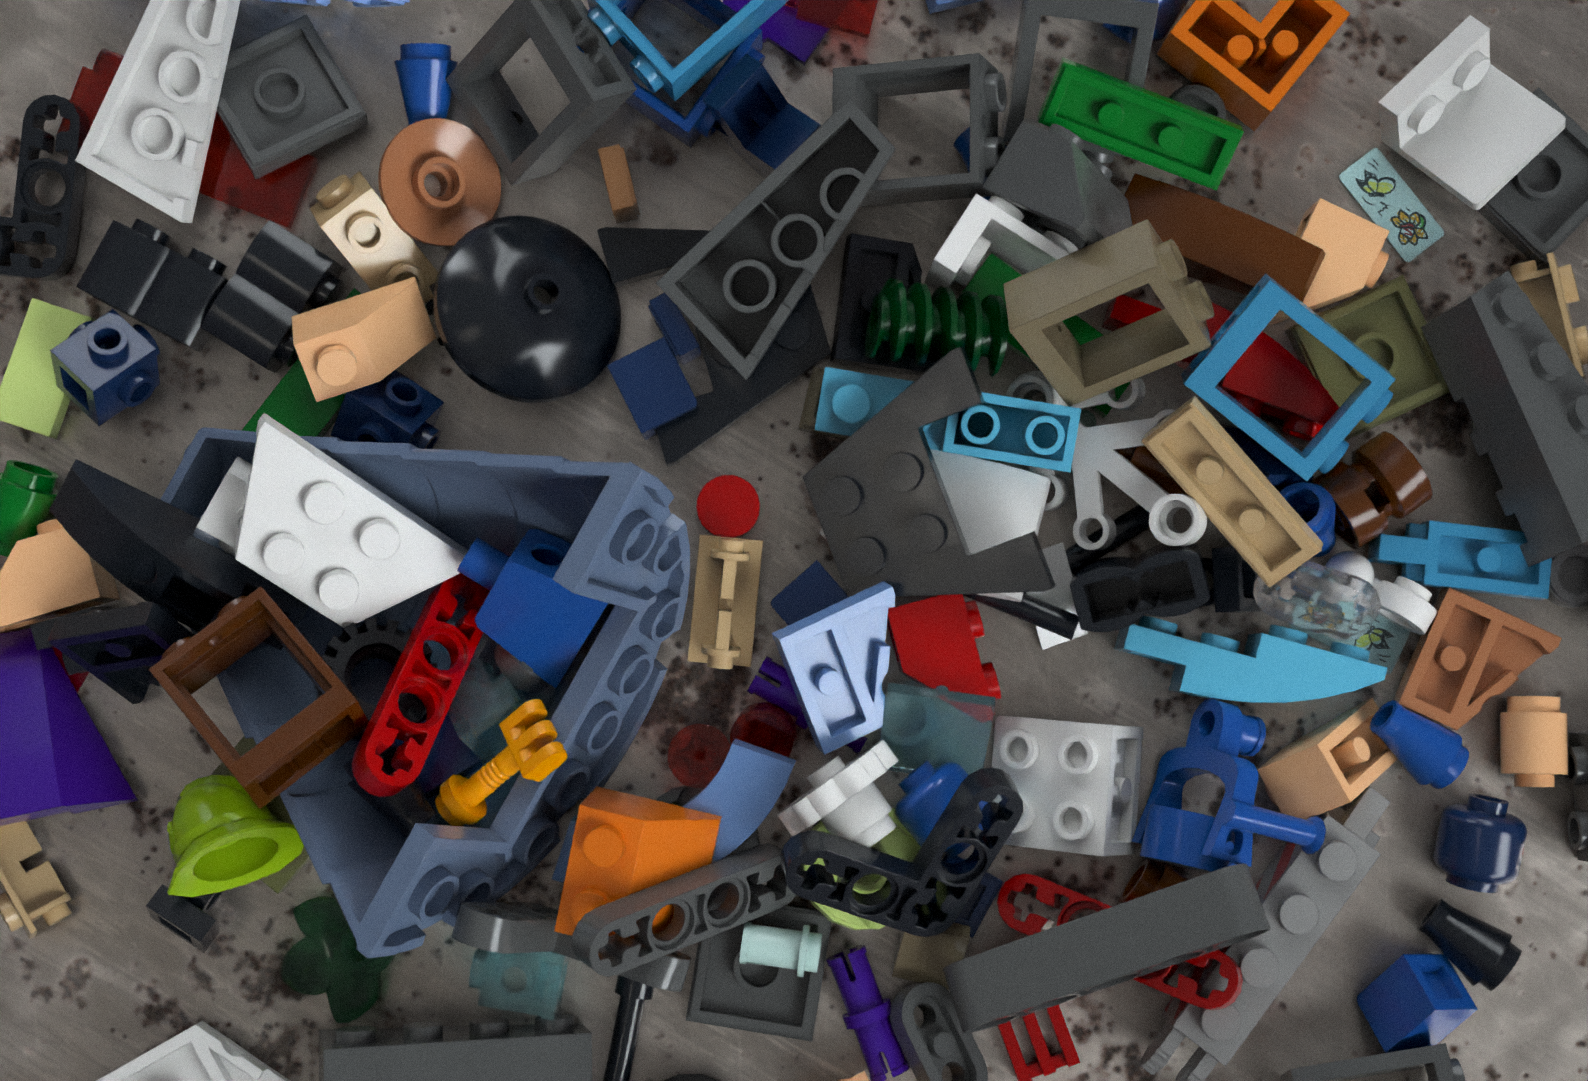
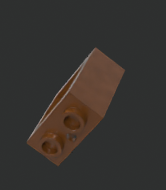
(296, 744)

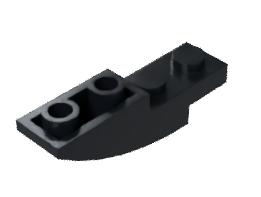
(154, 550)

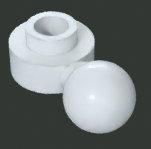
(1401, 601)

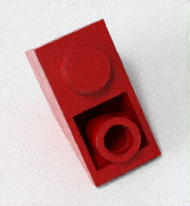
(938, 645)

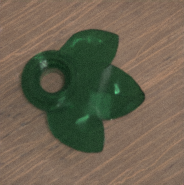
(330, 963)

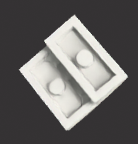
(992, 501)

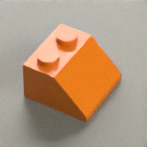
(628, 846)

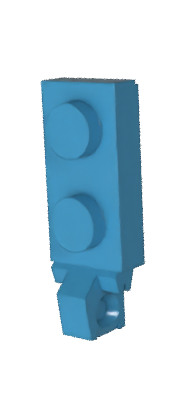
(1464, 559)

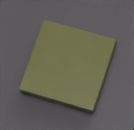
(1388, 329)

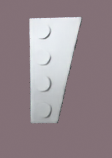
(164, 104)

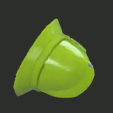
(225, 838)

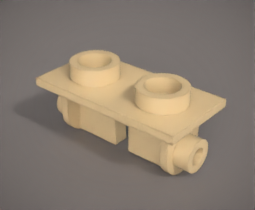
(1550, 293)
(725, 601)
(29, 893)

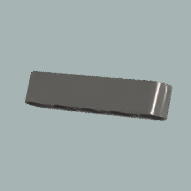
(1106, 948)

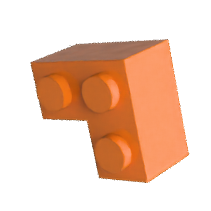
(1247, 59)

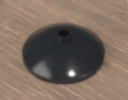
(504, 332)

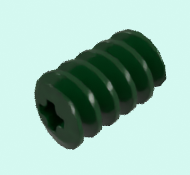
(937, 324)

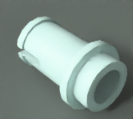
(781, 947)

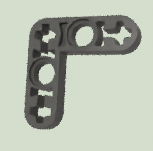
(530, 929)

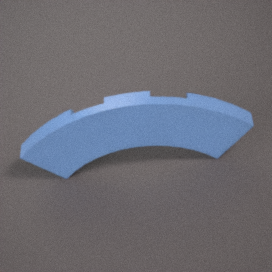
(739, 792)

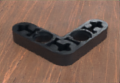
(30, 218)
(911, 881)

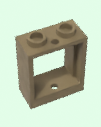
(1095, 275)

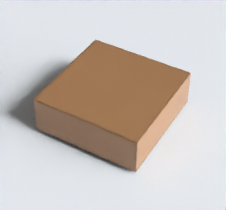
(619, 183)

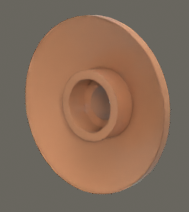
(466, 177)

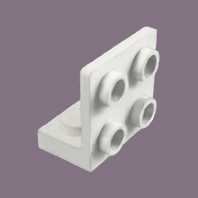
(1466, 118)
(996, 228)
(1073, 783)

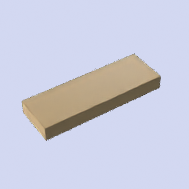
(1232, 492)

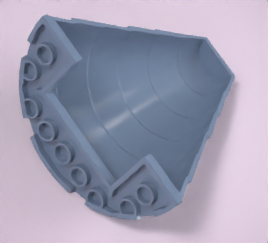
(621, 553)

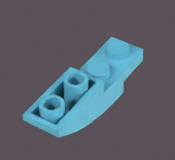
(995, 430)
(1271, 669)

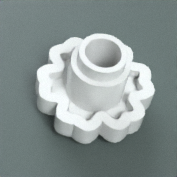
(846, 798)

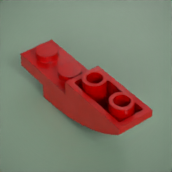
(1262, 379)

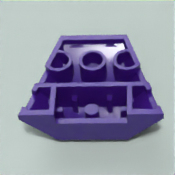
(48, 742)

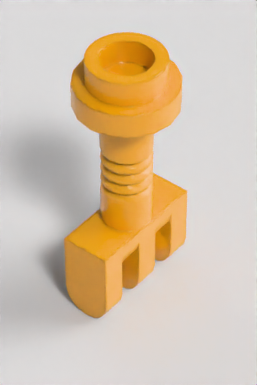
(528, 750)

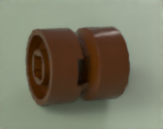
(1377, 484)

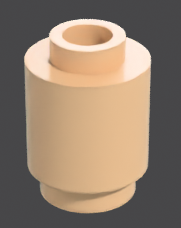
(1534, 740)

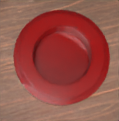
(728, 506)

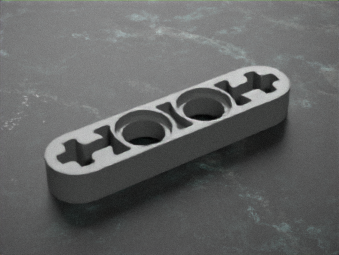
(691, 917)

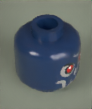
(1480, 844)

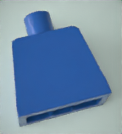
(527, 608)

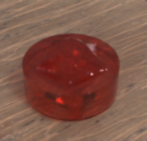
(765, 727)
(697, 754)

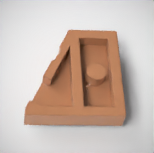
(1468, 659)

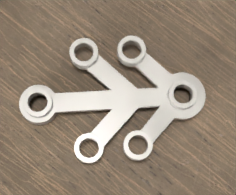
(1097, 454)

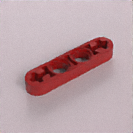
(428, 683)
(1051, 893)

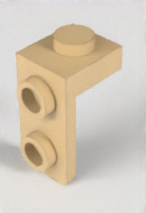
(369, 237)

